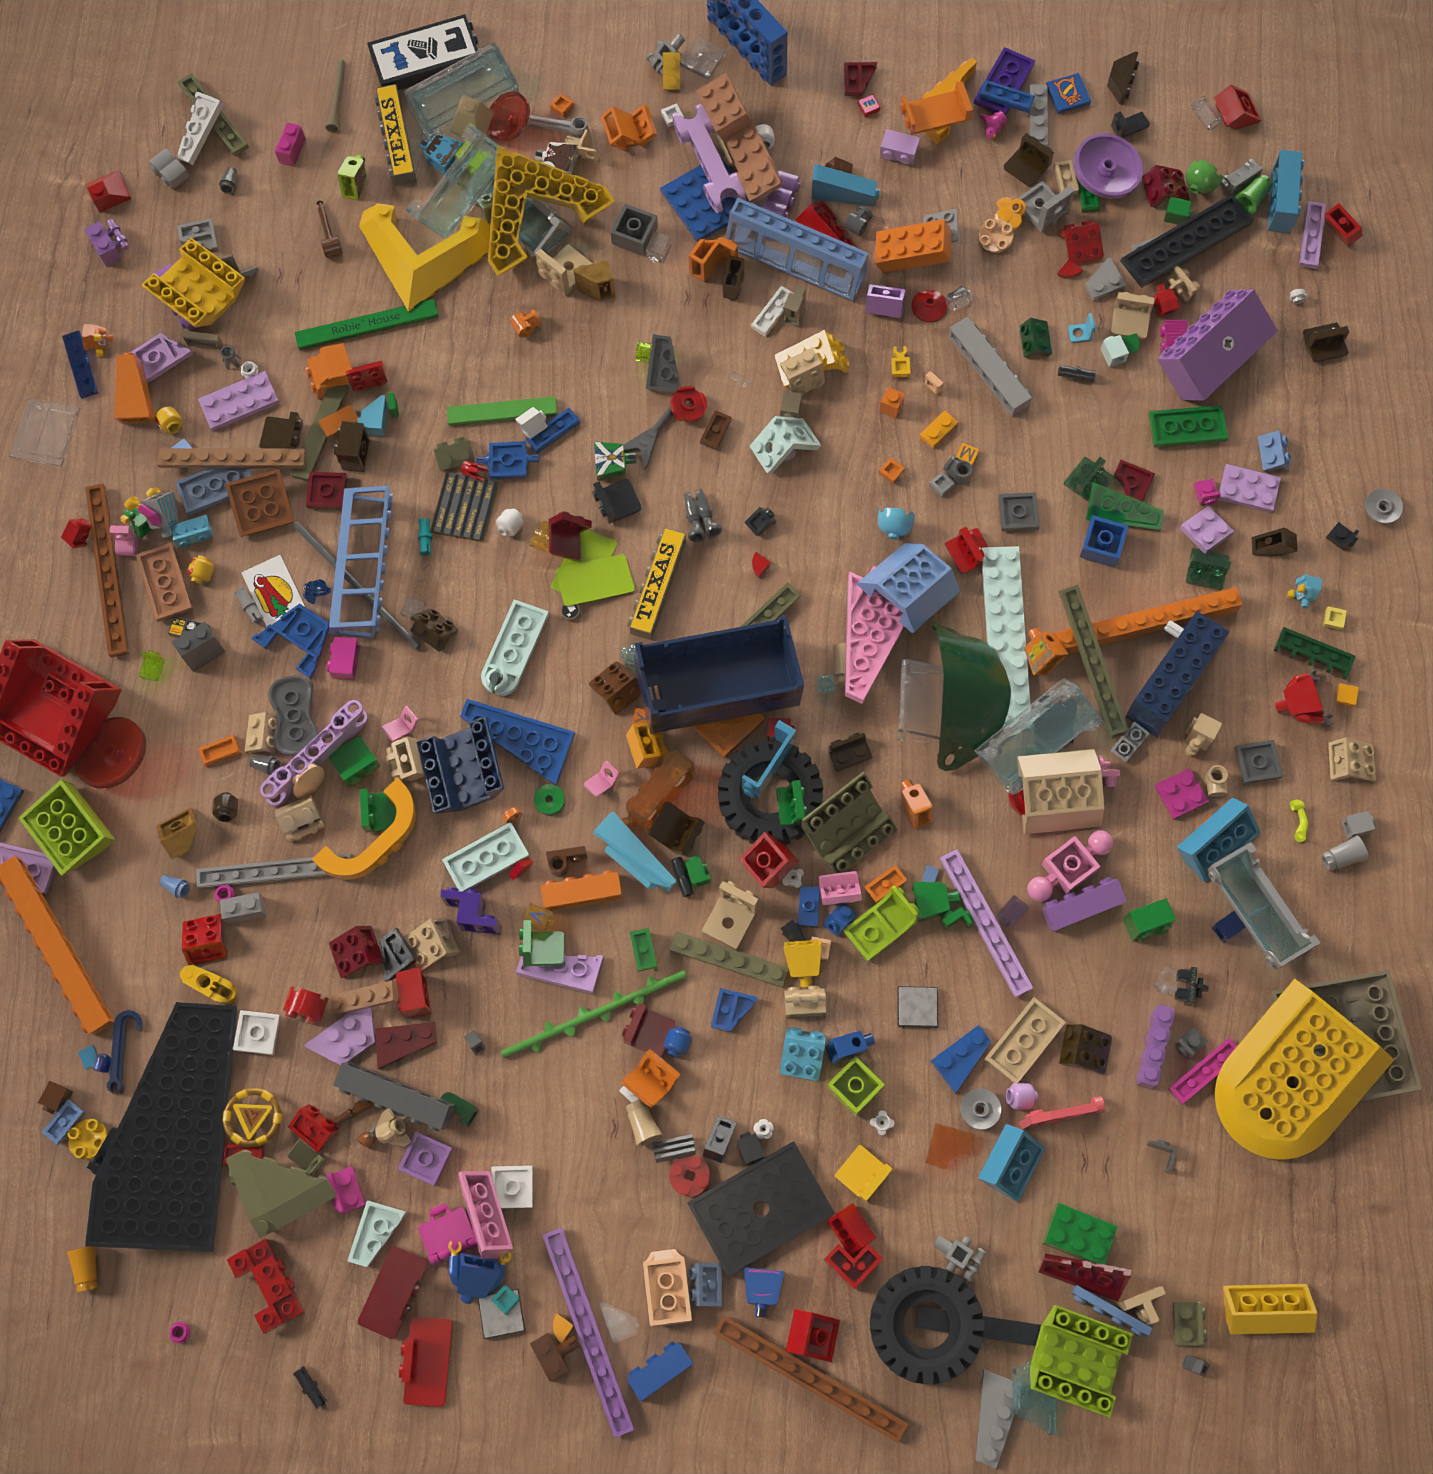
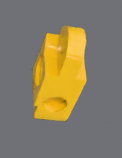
(194, 978)

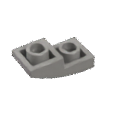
(1130, 742)

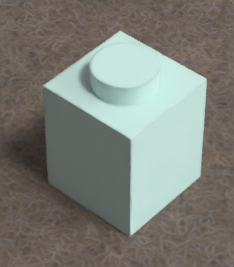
(1114, 350)

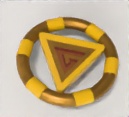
(252, 1117)

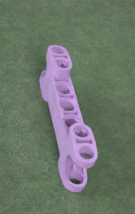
(697, 133)
(342, 728)

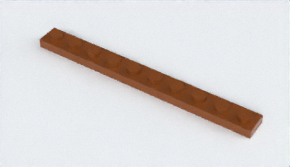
(107, 571)
(811, 1379)

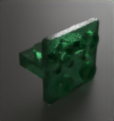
(1085, 473)
(1207, 569)

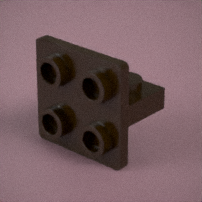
(1326, 341)
(433, 628)

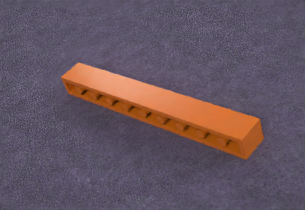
(1156, 618)
(55, 946)

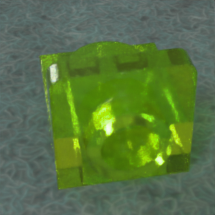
(151, 666)

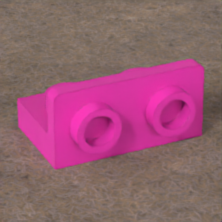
(348, 1191)

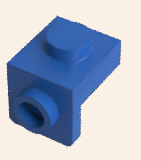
(840, 919)

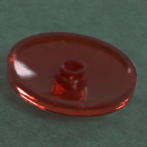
(112, 754)

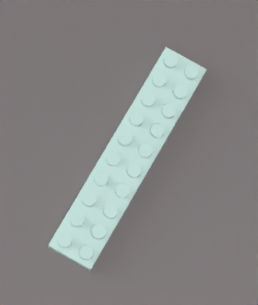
(1006, 620)

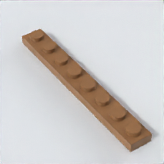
(231, 458)

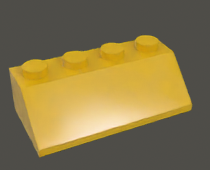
(1269, 1309)

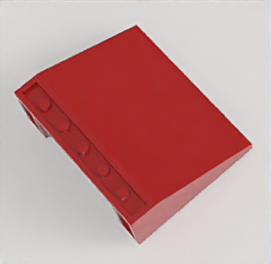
(50, 704)

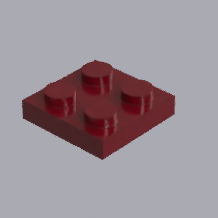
(326, 490)

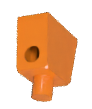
(916, 804)

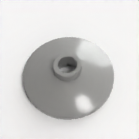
(1389, 501)
(987, 1101)

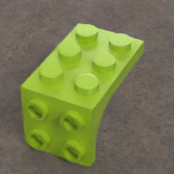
(882, 924)

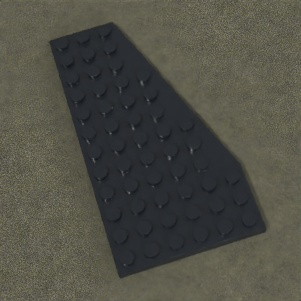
(167, 1153)

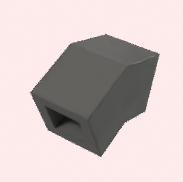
(475, 1043)
(1195, 1365)

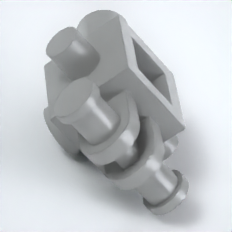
(665, 46)
(958, 1255)

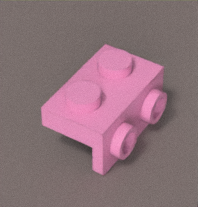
(839, 888)

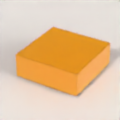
(1346, 695)

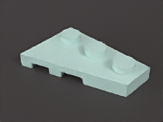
(373, 1232)

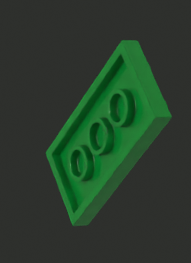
(1188, 426)

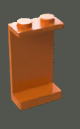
(937, 110)

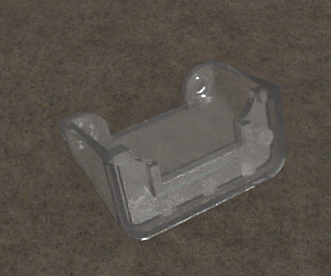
(920, 702)

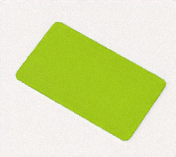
(592, 547)
(594, 580)

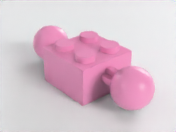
(1070, 865)

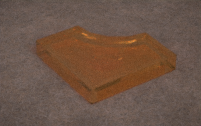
(948, 1143)

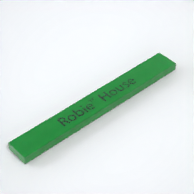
(365, 324)

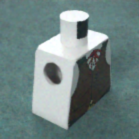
(559, 156)

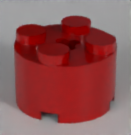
(305, 1005)

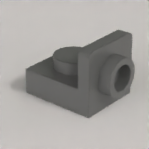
(1190, 1043)

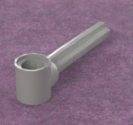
(575, 127)

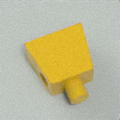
(803, 959)

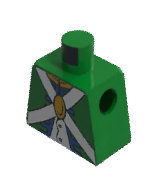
(611, 459)

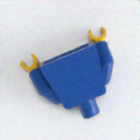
(473, 1275)

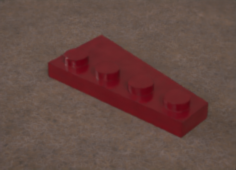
(1091, 1276)

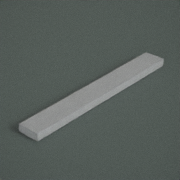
(260, 872)

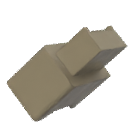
(795, 306)

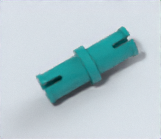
(424, 537)

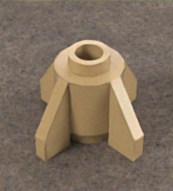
(391, 1129)

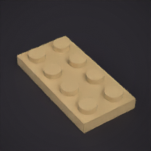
(1024, 1041)

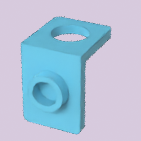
(1087, 329)

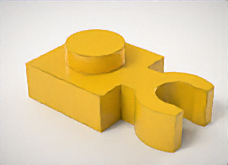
(900, 364)

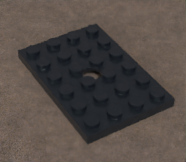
(728, 1214)

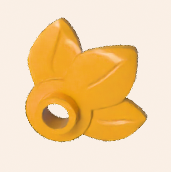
(1008, 214)

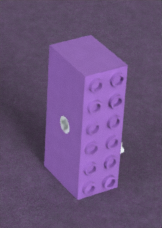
(1217, 344)

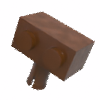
(552, 1355)

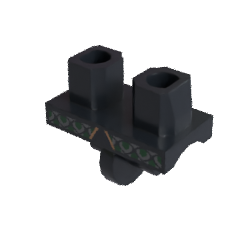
(1187, 995)

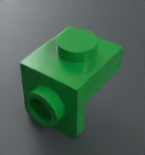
(951, 918)

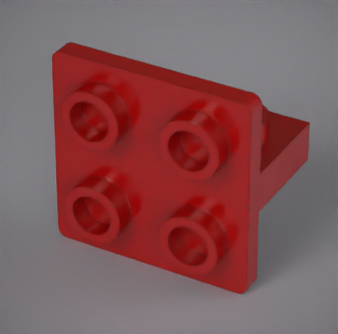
(967, 549)

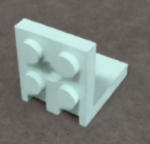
(785, 435)

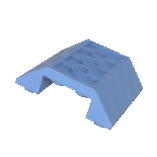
(913, 582)

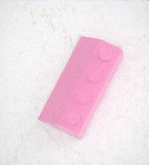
(485, 1213)

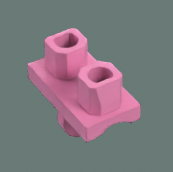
(1109, 775)

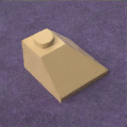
(471, 112)

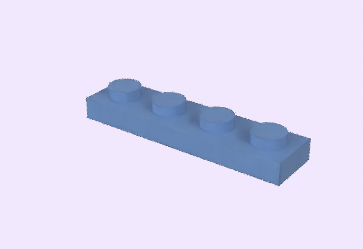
(1118, 1316)

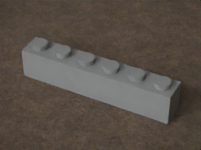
(990, 366)

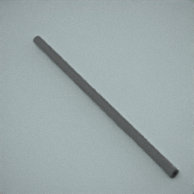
(356, 585)

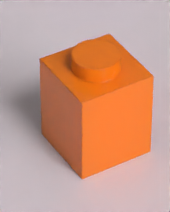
(892, 402)

